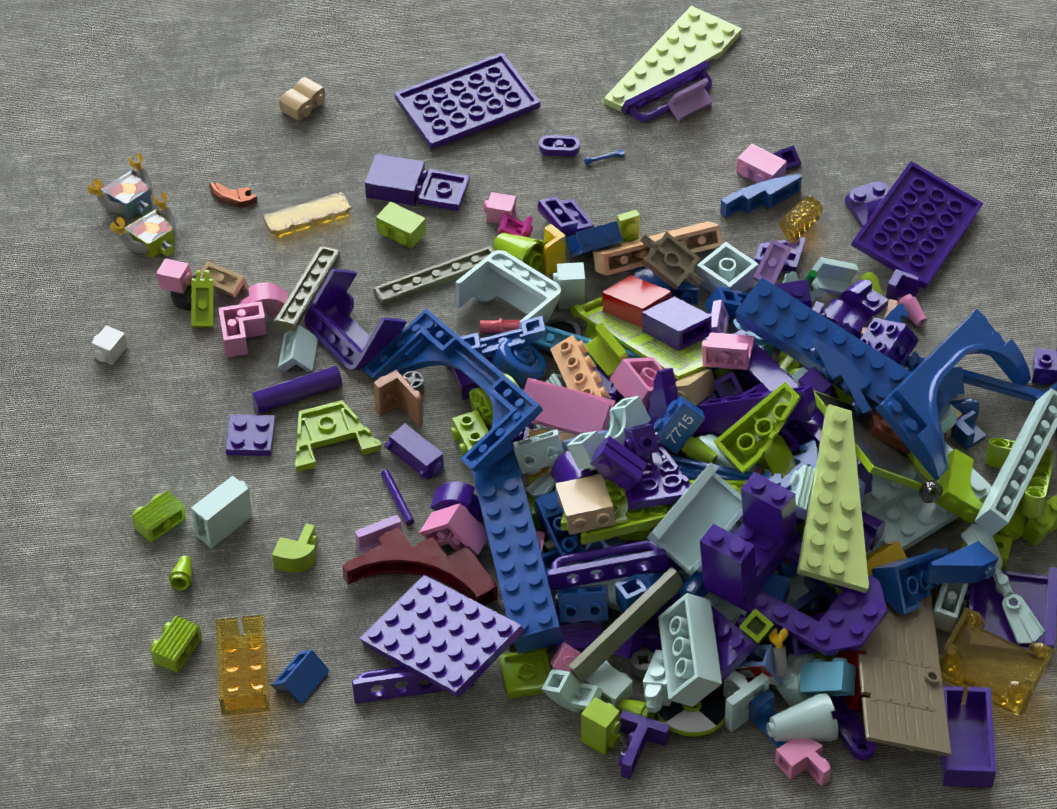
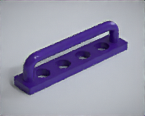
(632, 104)
(558, 575)
(388, 679)

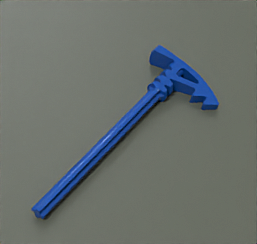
(969, 377)
(807, 457)

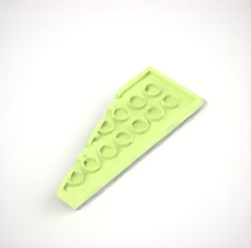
(687, 43)

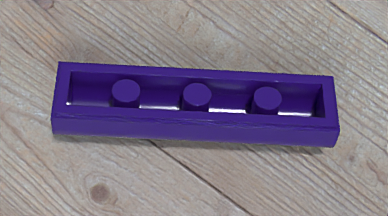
(297, 389)

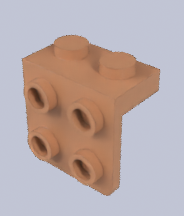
(396, 391)

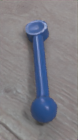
(620, 153)

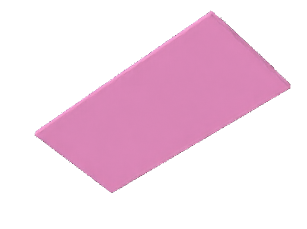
(568, 408)

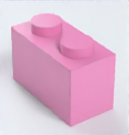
(760, 164)

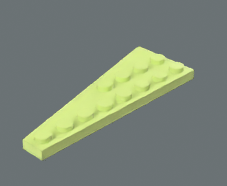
(834, 524)

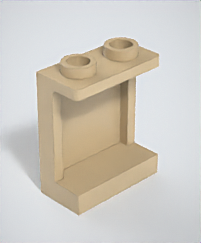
(585, 504)

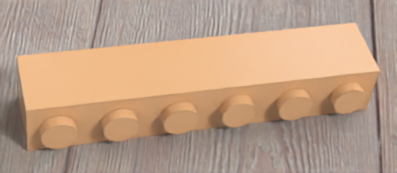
(632, 253)

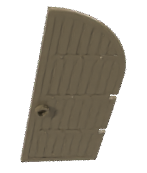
(904, 683)

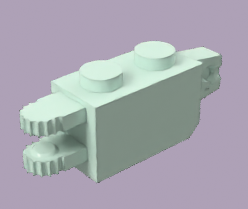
(655, 684)

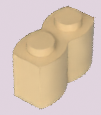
(302, 99)

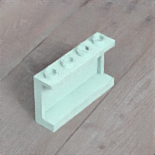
(703, 503)

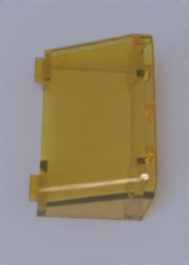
(988, 661)

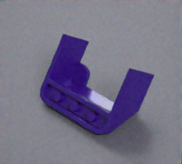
(338, 332)

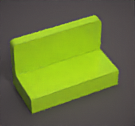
(606, 350)

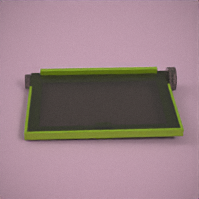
(883, 458)

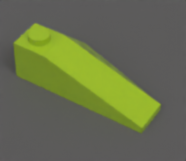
(753, 434)

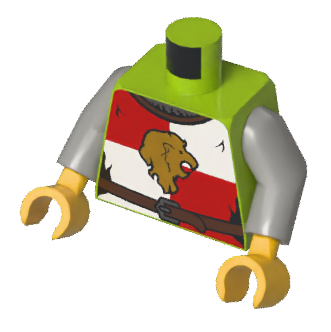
(151, 233)

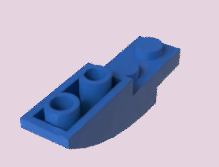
(841, 369)

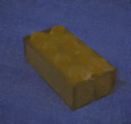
(242, 665)

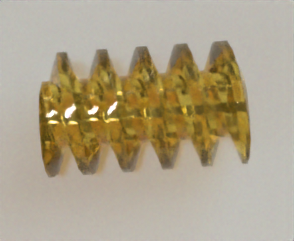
(800, 217)

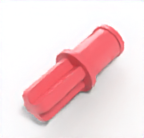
(498, 326)

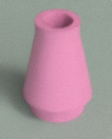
(914, 310)

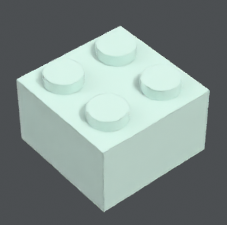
(727, 269)

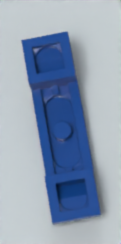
(529, 333)

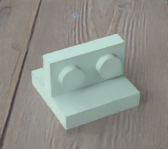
(739, 695)

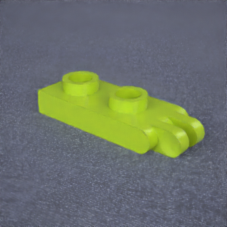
(202, 301)

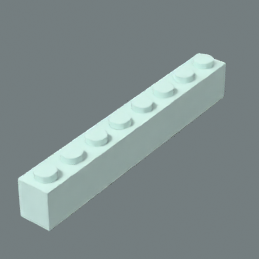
(1020, 464)

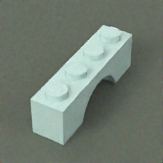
(625, 414)

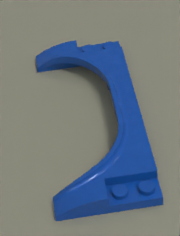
(432, 343)
(913, 403)

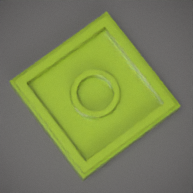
(524, 672)

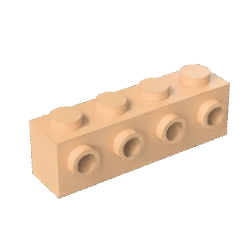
(578, 367)

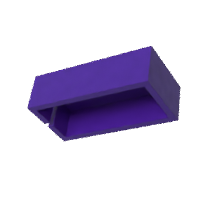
(970, 738)

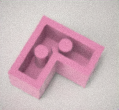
(241, 323)
(455, 527)

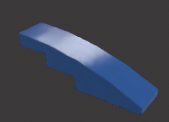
(763, 193)

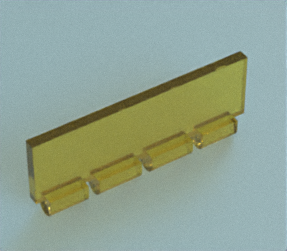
(301, 215)

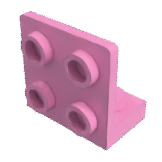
(727, 351)

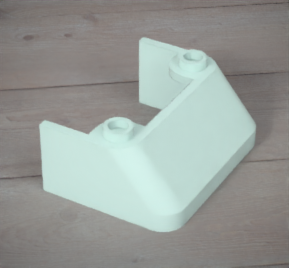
(513, 282)

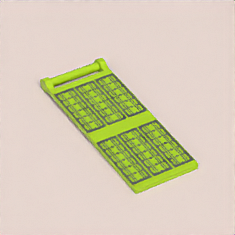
(630, 335)

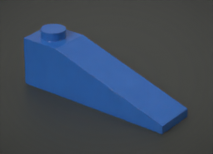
(904, 580)

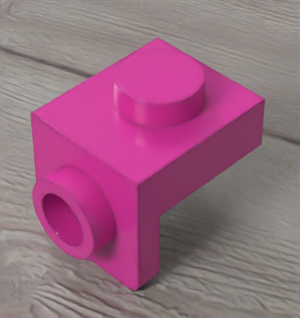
(514, 226)

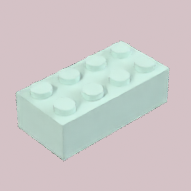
(689, 650)

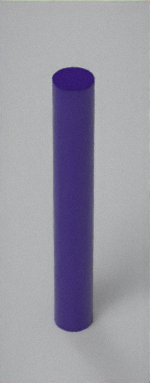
(397, 497)

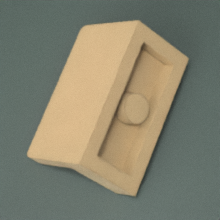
(224, 279)

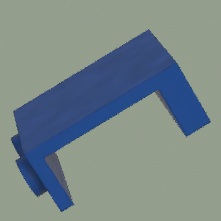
(593, 239)

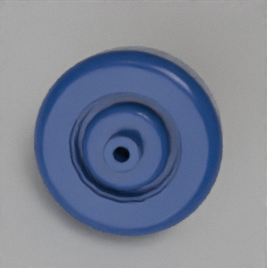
(519, 363)

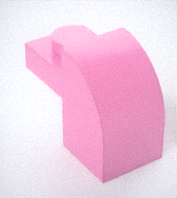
(271, 295)
(803, 755)

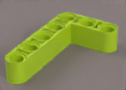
(1036, 490)

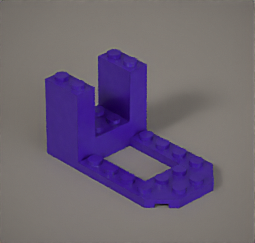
(743, 562)

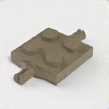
(671, 260)

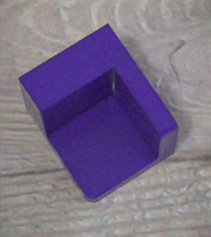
(902, 285)

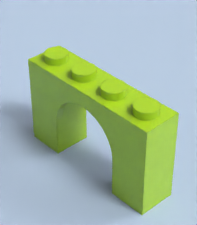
(961, 500)

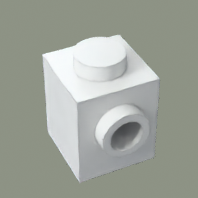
(109, 345)

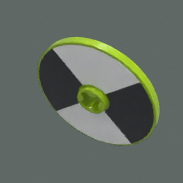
(697, 721)

